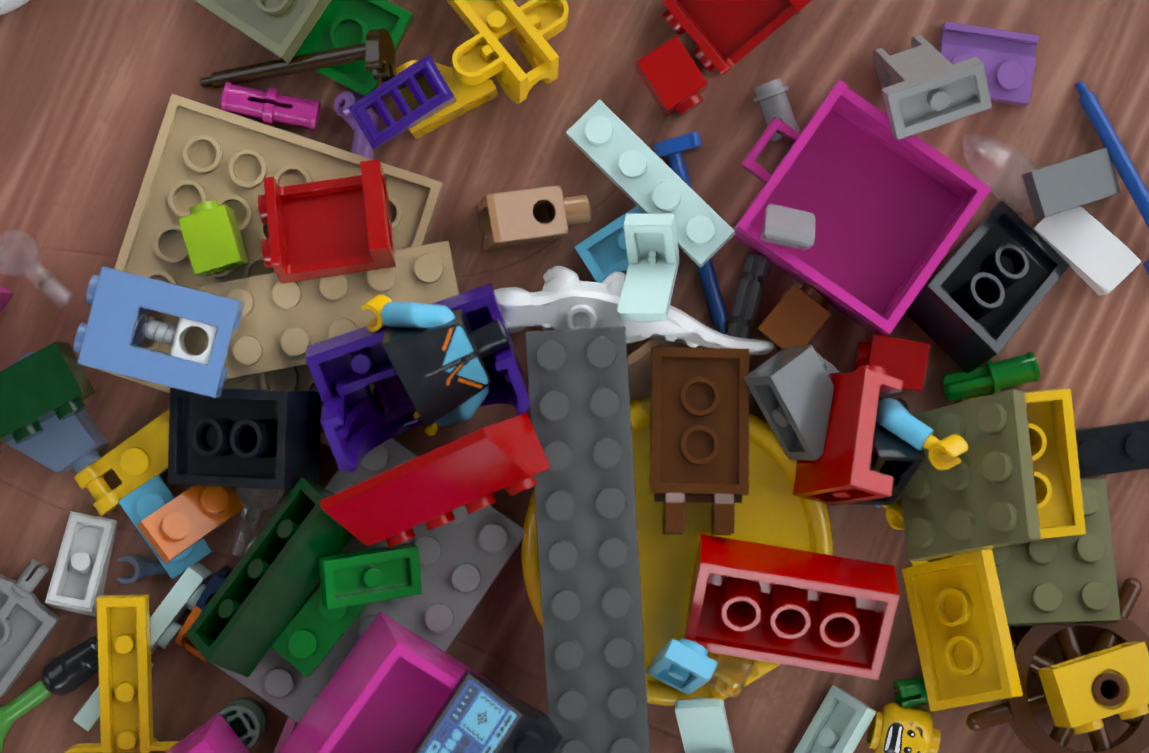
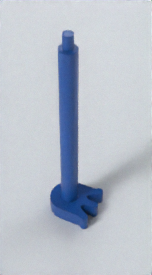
(673, 151)
(1116, 151)

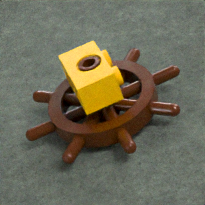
(1082, 688)

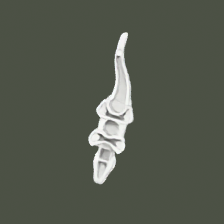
(578, 304)

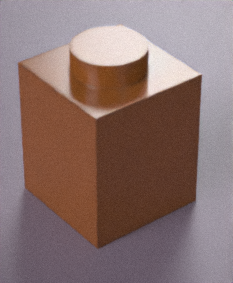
(794, 317)

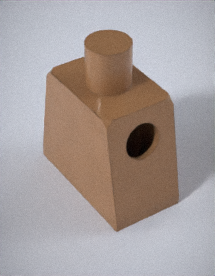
(509, 221)

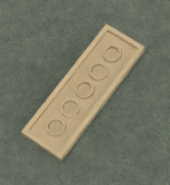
(290, 316)

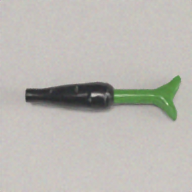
(58, 678)

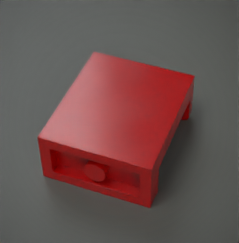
(728, 27)
(328, 226)
(843, 469)

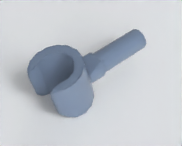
(142, 568)

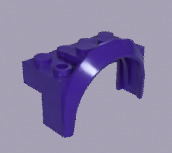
(355, 359)

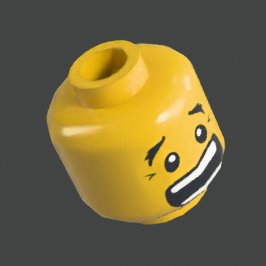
(903, 731)

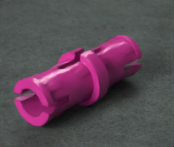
(271, 106)

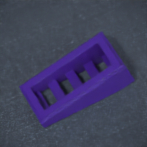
(427, 108)

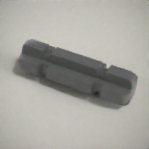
(749, 296)

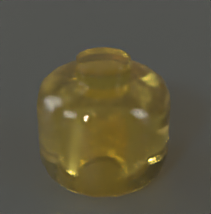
(730, 673)

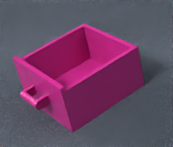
(878, 206)
(379, 695)

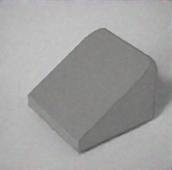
(788, 227)

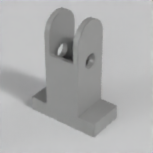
(927, 89)

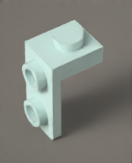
(651, 267)
(703, 725)

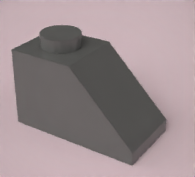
(795, 399)

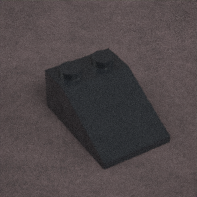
(986, 288)
(244, 438)

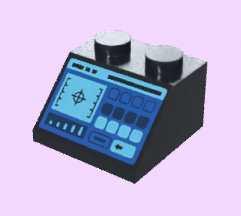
(487, 720)

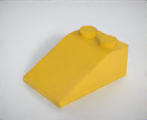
(1054, 462)

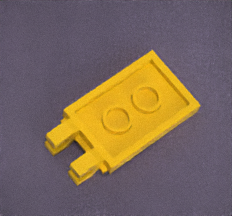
(961, 630)

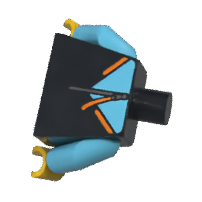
(438, 357)
(900, 452)

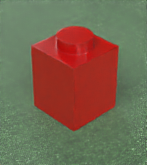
(672, 77)
(900, 358)

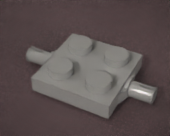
(23, 623)

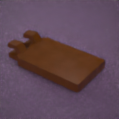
(699, 433)

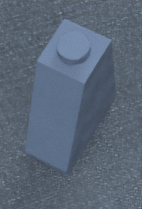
(65, 442)

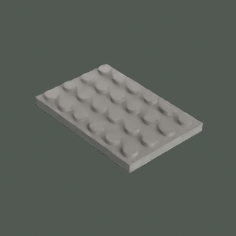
(455, 570)

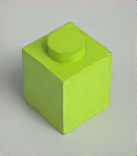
(213, 239)

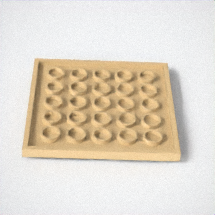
(224, 158)

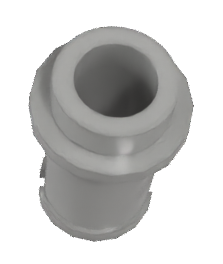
(775, 103)

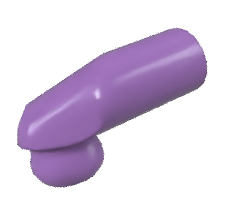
(360, 144)

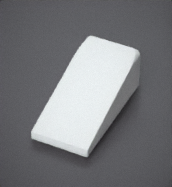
(1088, 248)
(82, 564)

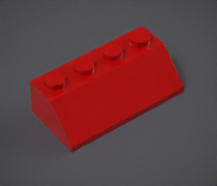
(441, 481)
(791, 606)

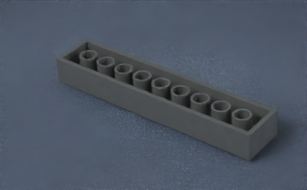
(588, 540)

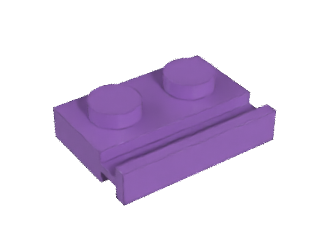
(1005, 54)

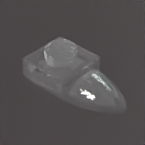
(1000, 169)

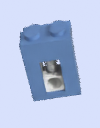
(119, 320)

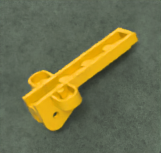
(531, 28)
(124, 678)

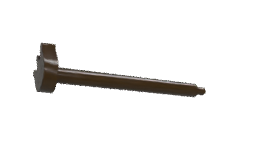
(376, 50)

